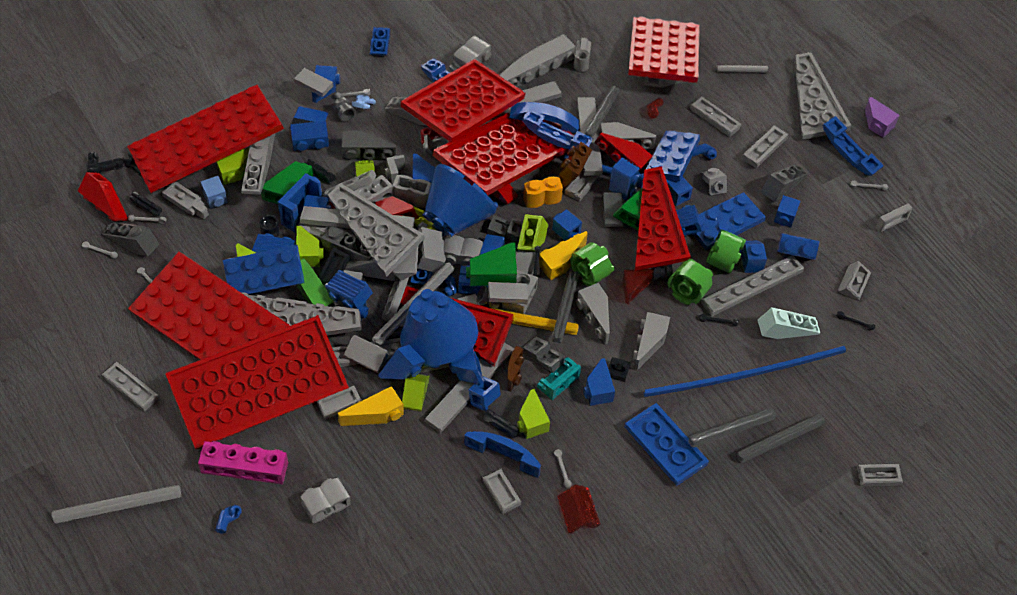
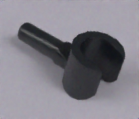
(130, 163)

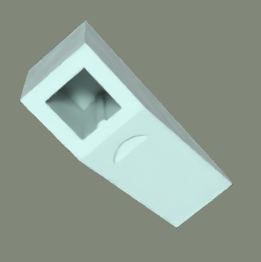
(787, 324)

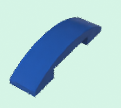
(551, 113)
(551, 134)
(849, 149)
(505, 446)

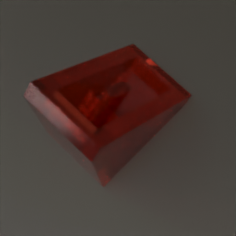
(635, 282)

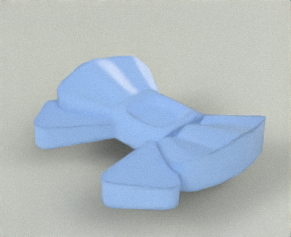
(361, 100)

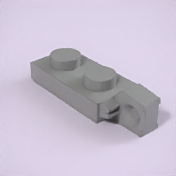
(185, 200)

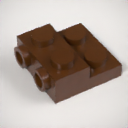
(574, 164)

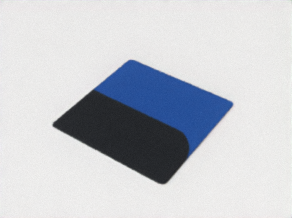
(307, 115)

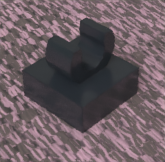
(619, 369)

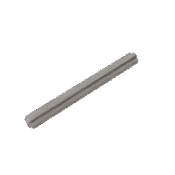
(385, 332)
(116, 504)

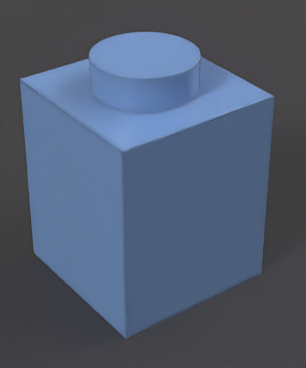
(214, 192)

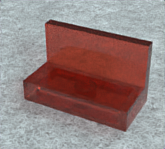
(578, 508)

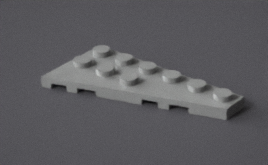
(815, 98)
(380, 233)
(334, 319)

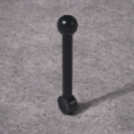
(537, 249)
(735, 322)
(871, 326)

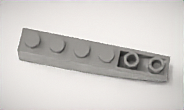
(540, 61)
(257, 165)

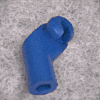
(706, 150)
(451, 286)
(227, 516)

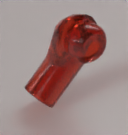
(652, 108)

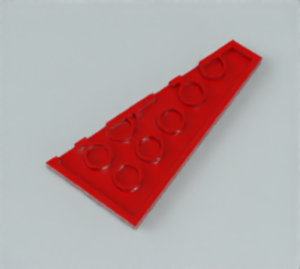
(660, 231)
(491, 323)

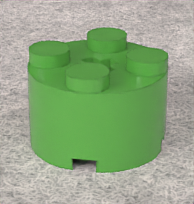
(725, 251)
(592, 263)
(690, 282)

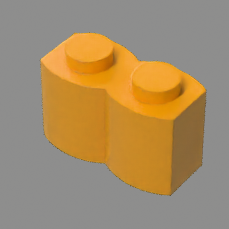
(542, 192)

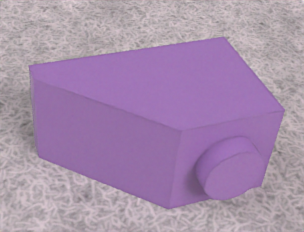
(879, 117)

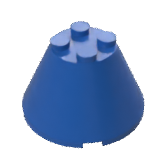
(455, 203)
(439, 329)

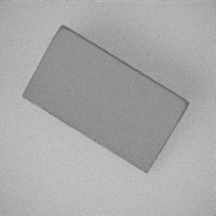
(408, 266)
(854, 280)
(366, 353)

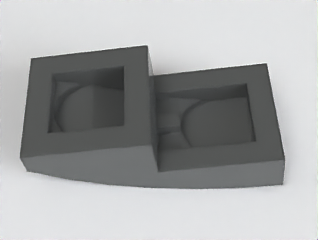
(612, 203)
(504, 228)
(543, 354)

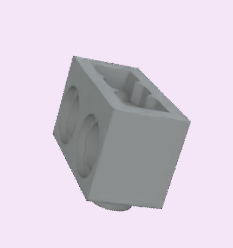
(377, 190)
(532, 282)

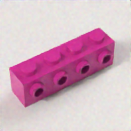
(243, 462)

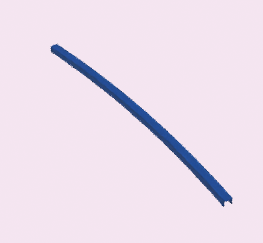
(744, 374)

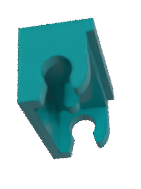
(560, 379)

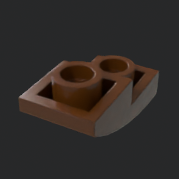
(514, 368)

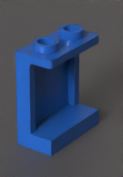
(293, 201)

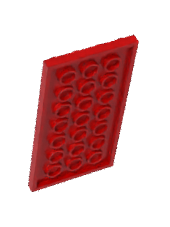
(204, 138)
(498, 153)
(201, 310)
(256, 381)

